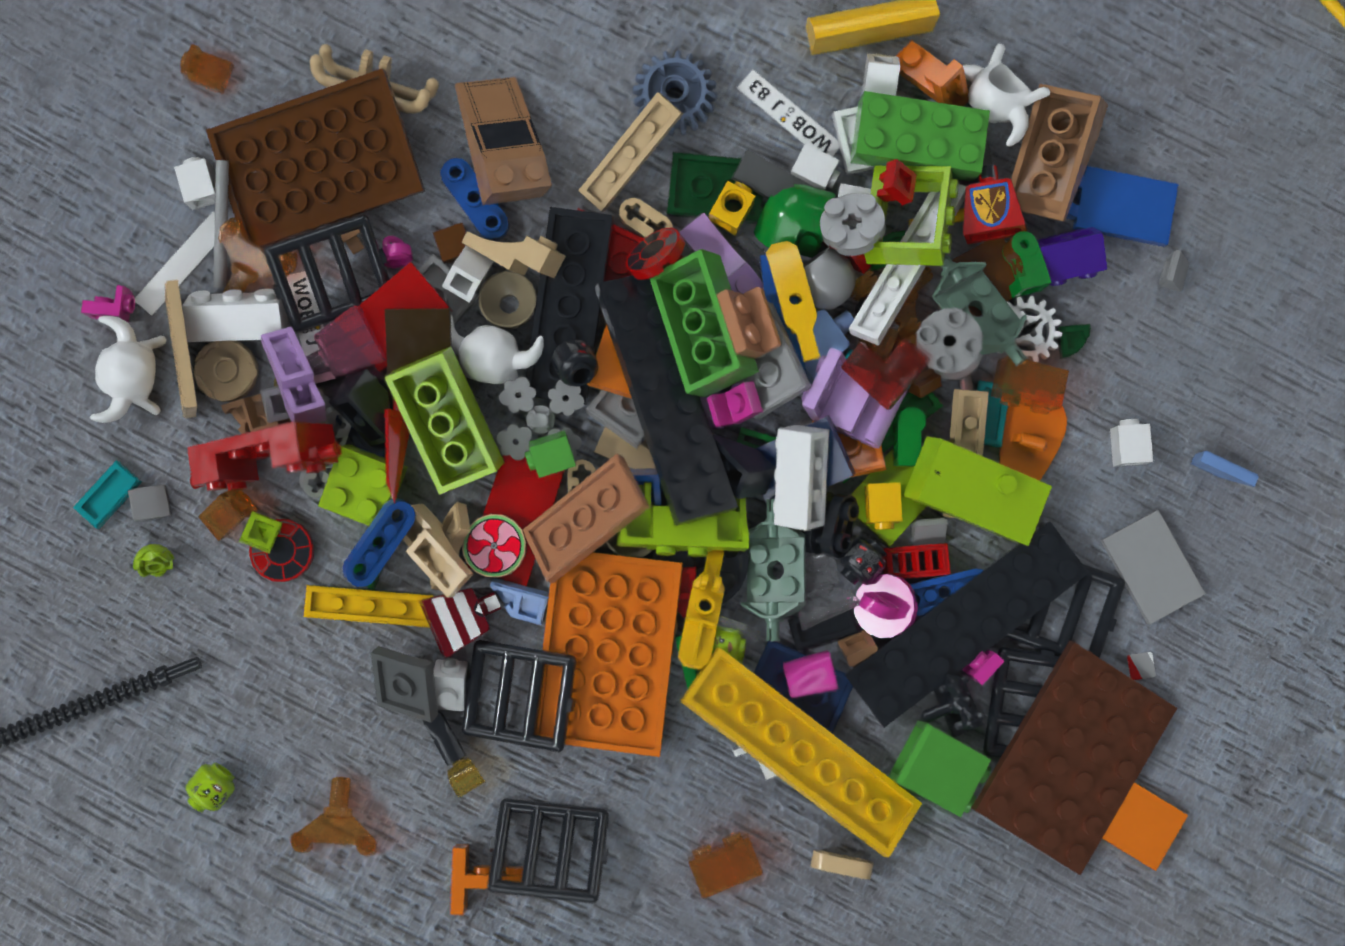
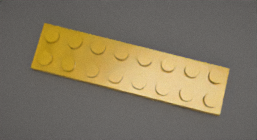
(801, 752)

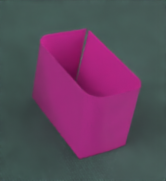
(810, 674)

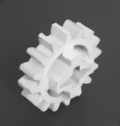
(1034, 340)

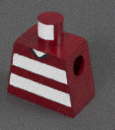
(458, 619)

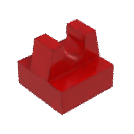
(898, 183)

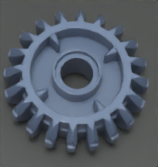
(682, 75)

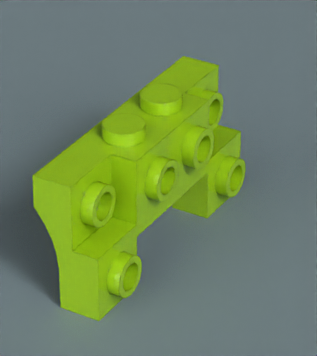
(658, 532)

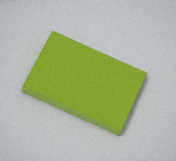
(910, 508)

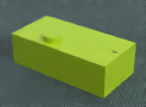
(444, 420)
(977, 490)

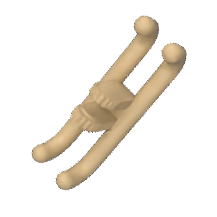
(417, 98)

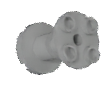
(960, 328)

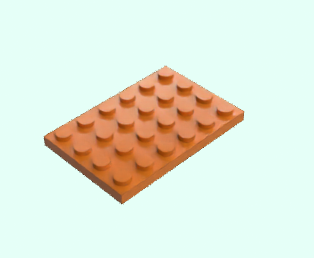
(621, 629)

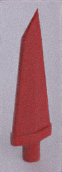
(395, 446)

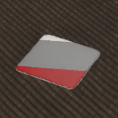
(1141, 666)

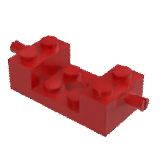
(233, 462)

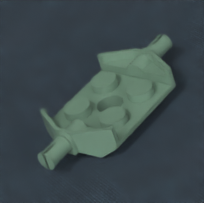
(968, 286)
(771, 596)

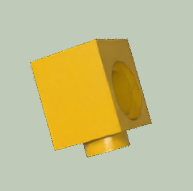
(730, 220)
(883, 505)

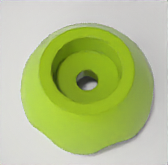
(153, 560)

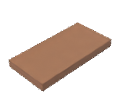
(585, 518)

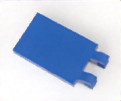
(1125, 206)

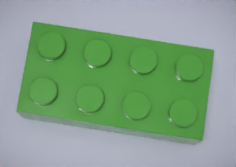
(919, 134)
(697, 325)

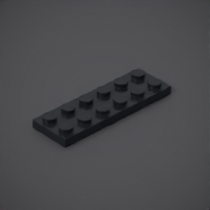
(568, 303)

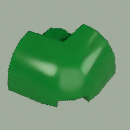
(794, 217)

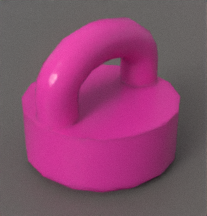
(398, 253)

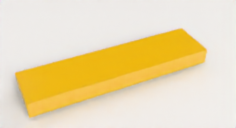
(364, 606)

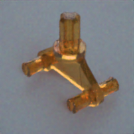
(248, 258)
(906, 317)
(335, 825)

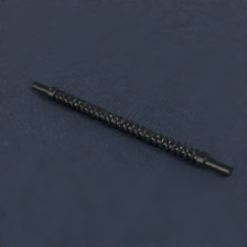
(162, 676)

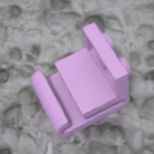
(847, 403)

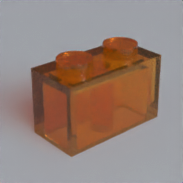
(1030, 385)
(724, 864)

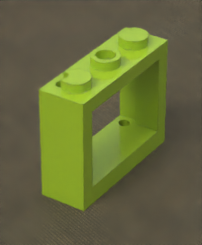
(912, 253)

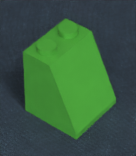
(940, 768)

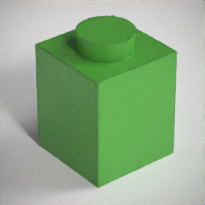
(550, 454)

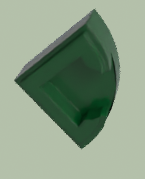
(1072, 339)

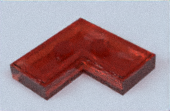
(886, 379)

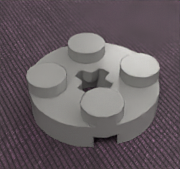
(852, 207)

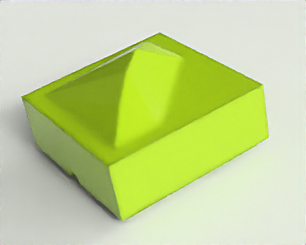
(260, 532)

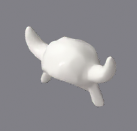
(1002, 94)
(493, 354)
(126, 371)

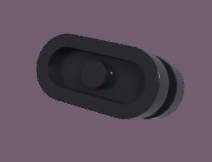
(836, 534)

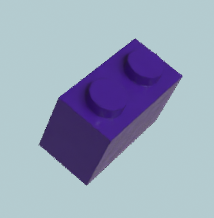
(1074, 255)

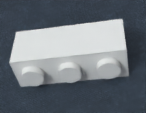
(232, 315)
(801, 477)

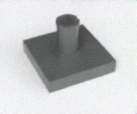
(405, 683)

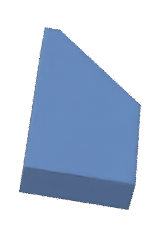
(1224, 469)
(522, 601)

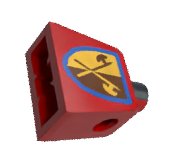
(991, 208)

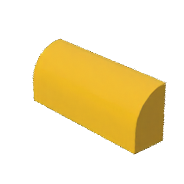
(871, 24)

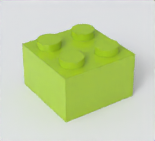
(357, 485)

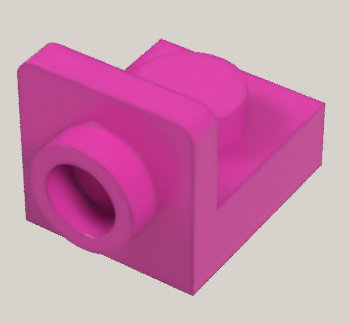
(103, 306)
(735, 405)
(983, 666)

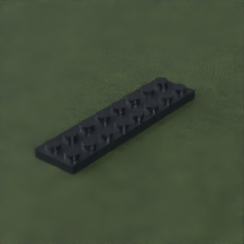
(669, 417)
(966, 624)

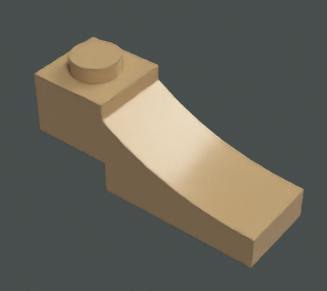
(519, 255)
(434, 552)

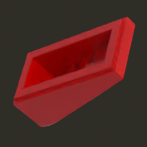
(943, 560)

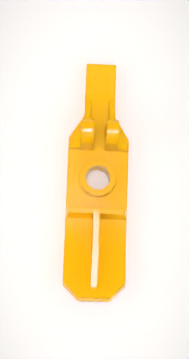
(791, 281)
(701, 625)

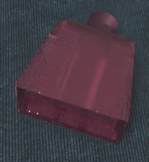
(347, 345)

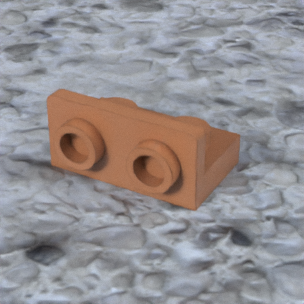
(749, 322)

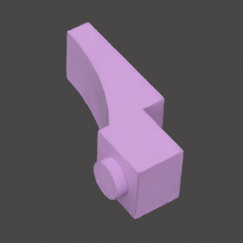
(705, 236)
(294, 376)

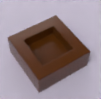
(450, 242)

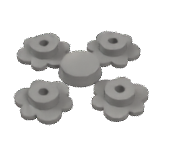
(539, 418)

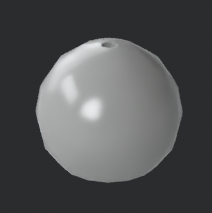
(830, 279)

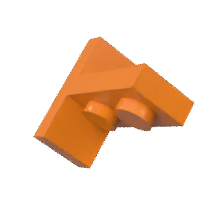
(939, 81)
(476, 879)

